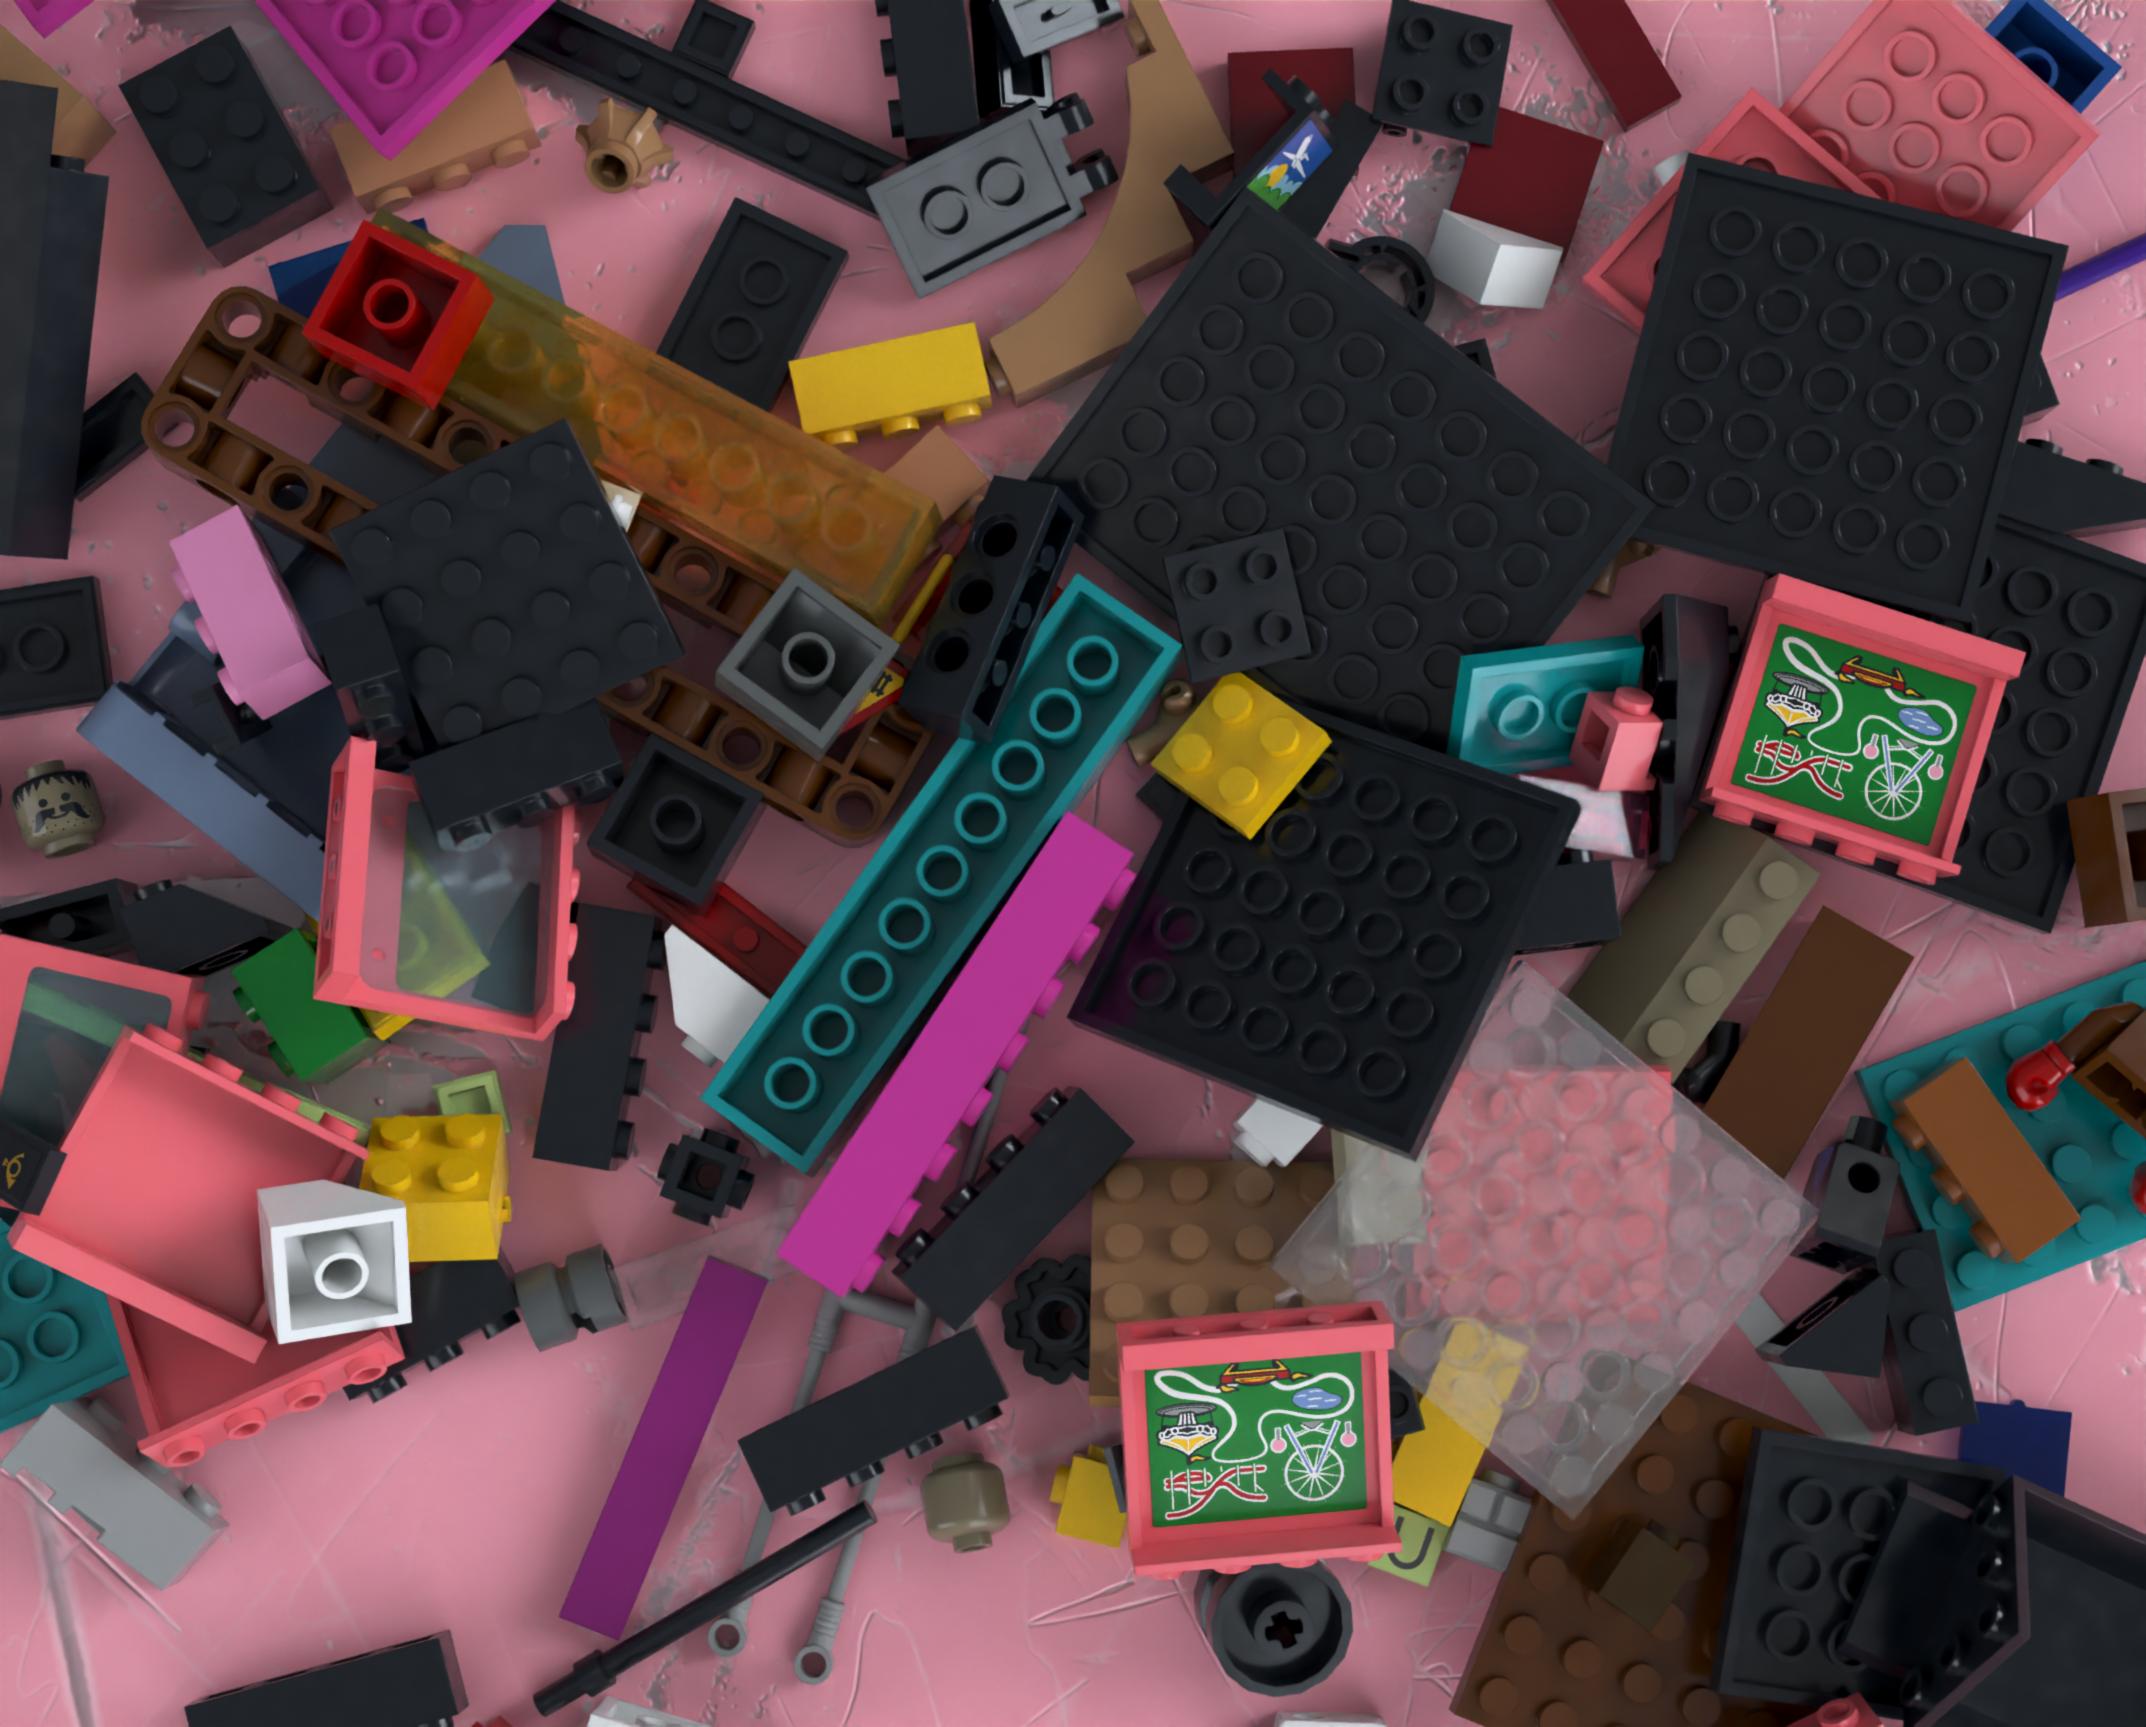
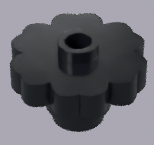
(1035, 1318)

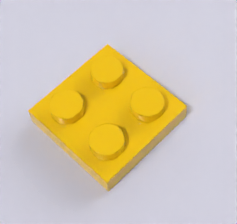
(1241, 753)

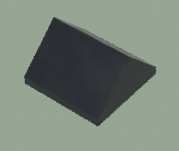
(1838, 1330)

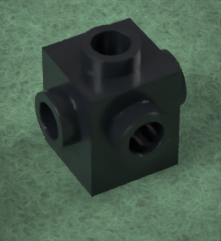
(680, 1176)

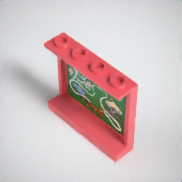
(1857, 728)
(1257, 1438)

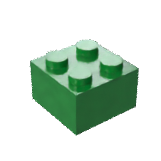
(310, 1035)

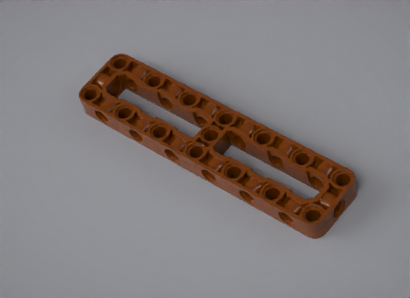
(251, 472)

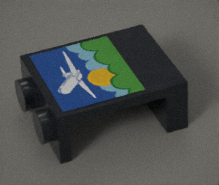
(1278, 167)

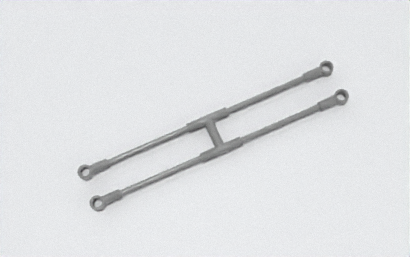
(919, 1324)

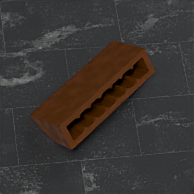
(1806, 1038)

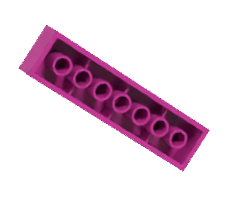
(956, 1056)

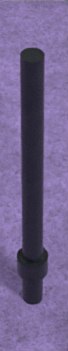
(599, 1670)

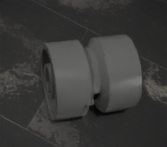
(569, 1297)

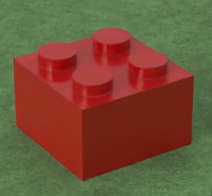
(398, 315)

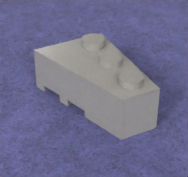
(123, 1494)

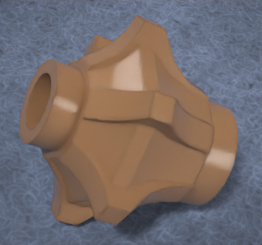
(621, 147)

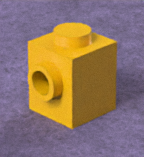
(1087, 1499)

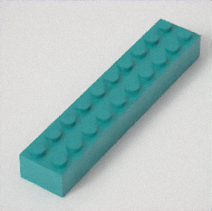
(942, 880)

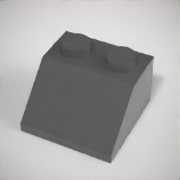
(805, 664)

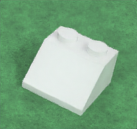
(332, 1260)

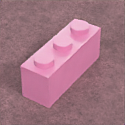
(247, 614)

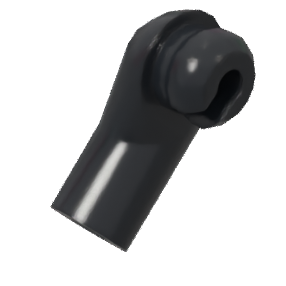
(1701, 1080)

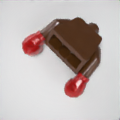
(2110, 1064)

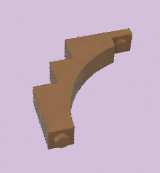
(1097, 308)

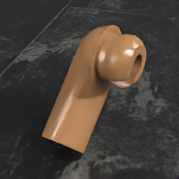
(1176, 706)

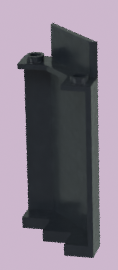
(47, 308)

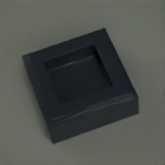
(714, 37)

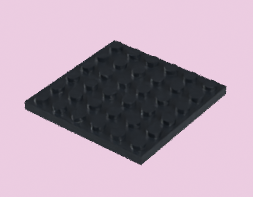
(1832, 385)
(2056, 725)
(1340, 943)

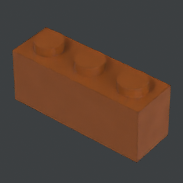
(1982, 1162)

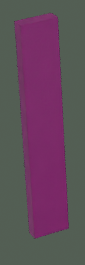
(663, 1447)

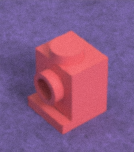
(1617, 740)

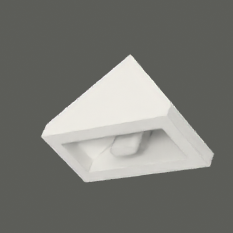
(1492, 262)

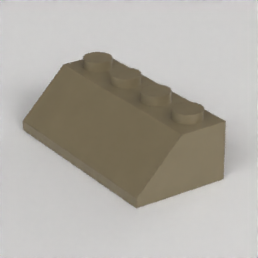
(1693, 940)

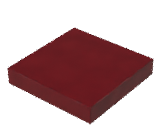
(1257, 112)
(1529, 178)

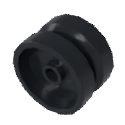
(1275, 1625)

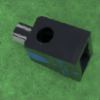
(1854, 1197)

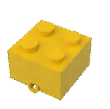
(451, 1180)

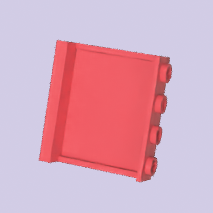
(167, 1185)
(205, 1395)

